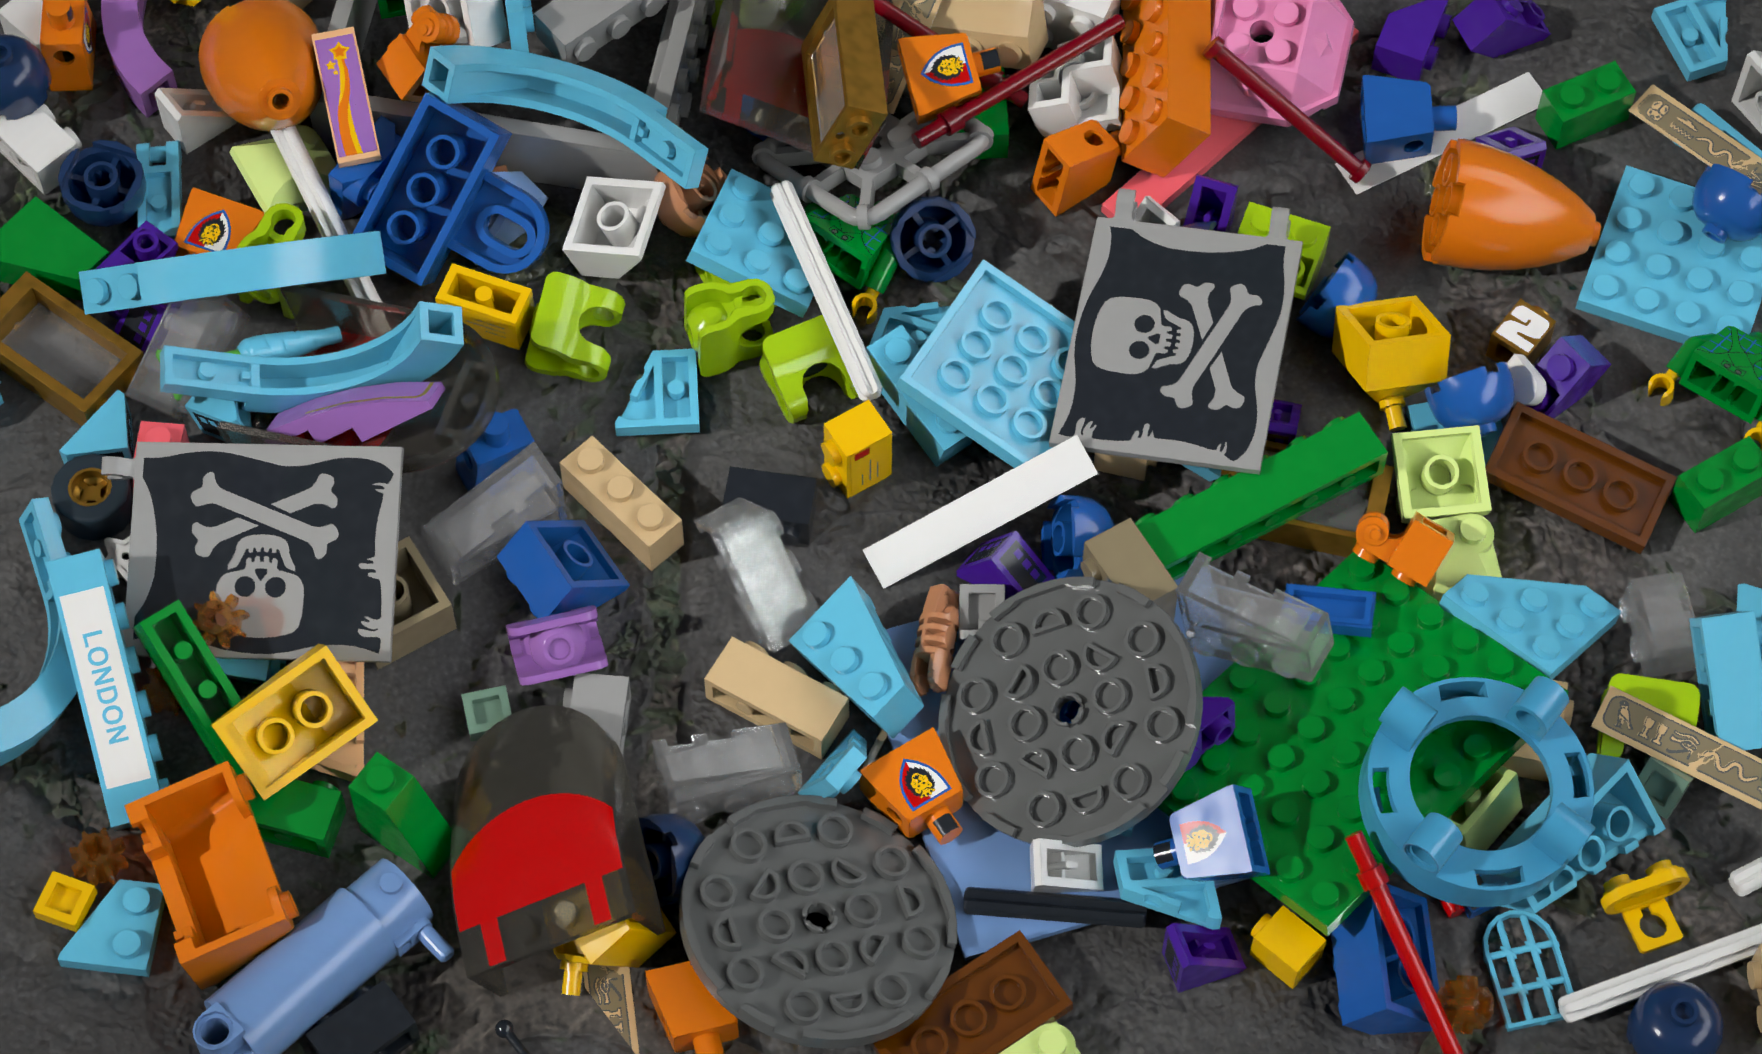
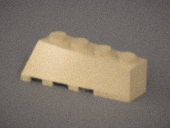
(1011, 26)

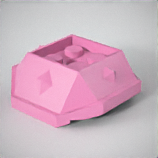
(1300, 61)

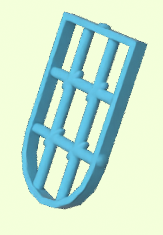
(1518, 987)

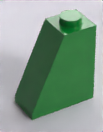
(48, 249)
(400, 815)

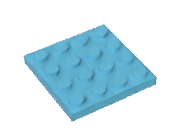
(1663, 271)
(994, 366)

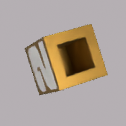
(1523, 331)

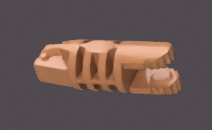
(935, 640)

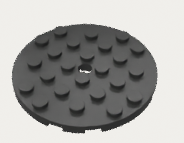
(1129, 735)
(791, 979)

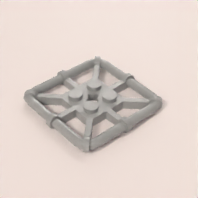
(894, 158)

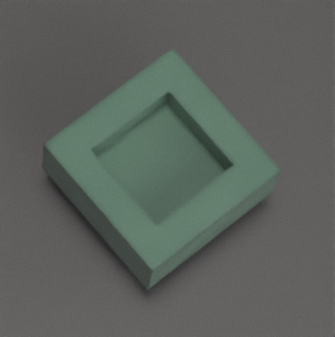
(485, 709)
(1664, 785)

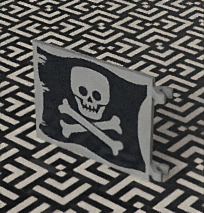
(1178, 341)
(283, 528)

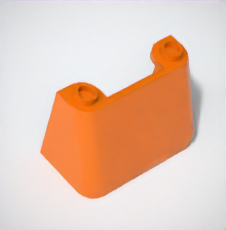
(213, 872)

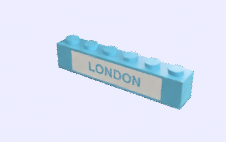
(106, 680)

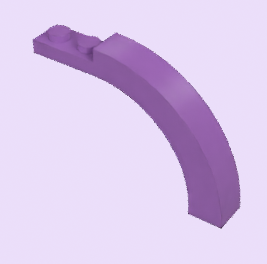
(132, 56)

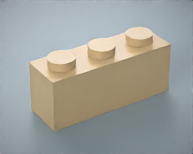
(622, 503)
(775, 693)

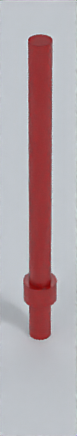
(1374, 879)

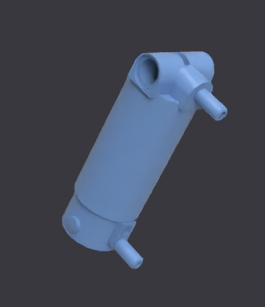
(318, 964)

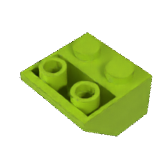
(1314, 238)

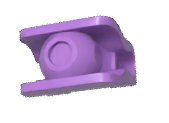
(556, 646)

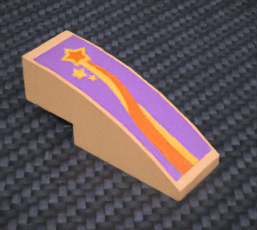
(346, 97)

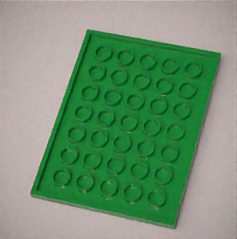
(1307, 740)

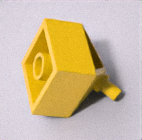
(1391, 350)
(617, 945)

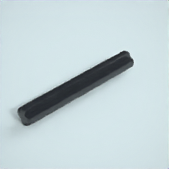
(1053, 907)

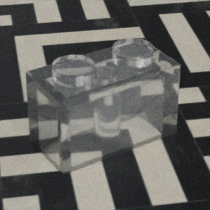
(1659, 623)

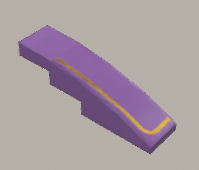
(364, 409)

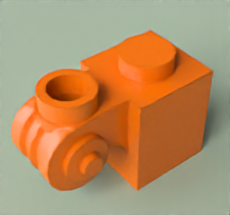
(408, 53)
(1411, 554)

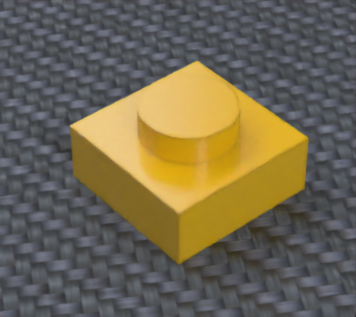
(65, 901)

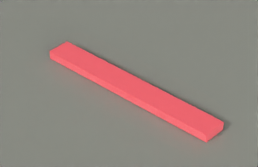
(1224, 136)

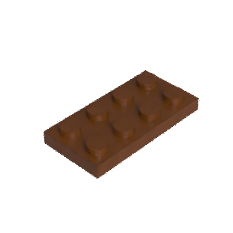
(1579, 477)
(985, 1005)

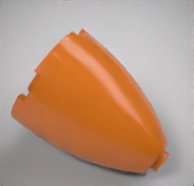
(262, 63)
(1502, 213)

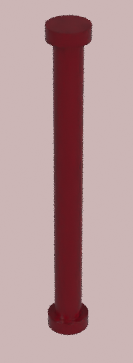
(1284, 107)

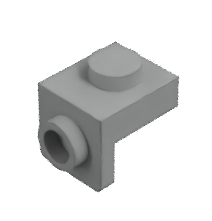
(975, 605)

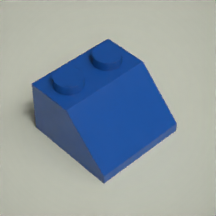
(560, 567)

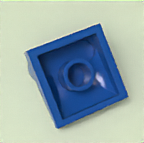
(354, 185)

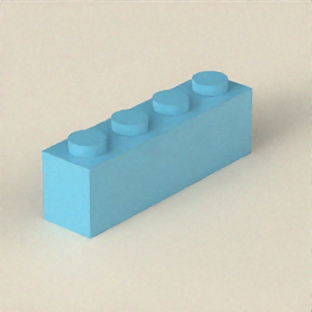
(1621, 819)

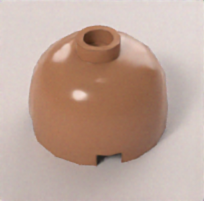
(688, 209)

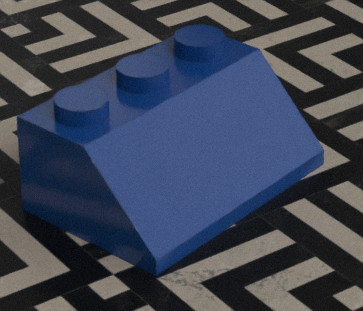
(1369, 973)

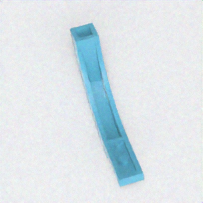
(568, 91)
(232, 272)
(272, 384)
(40, 706)

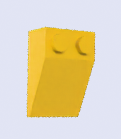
(294, 721)

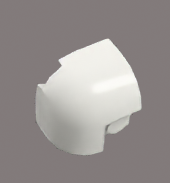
(1080, 91)

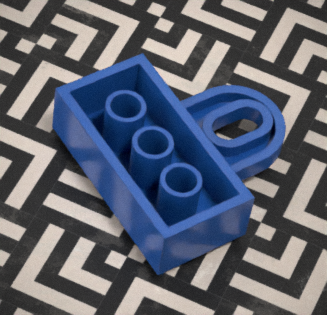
(443, 194)

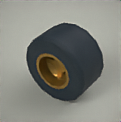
(88, 501)

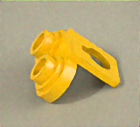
(1632, 896)

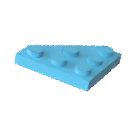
(748, 241)
(1533, 619)

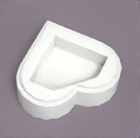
(1528, 382)

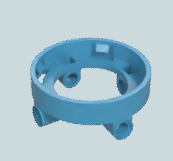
(1429, 848)

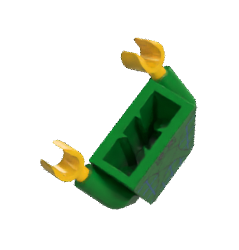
(856, 255)
(1722, 370)

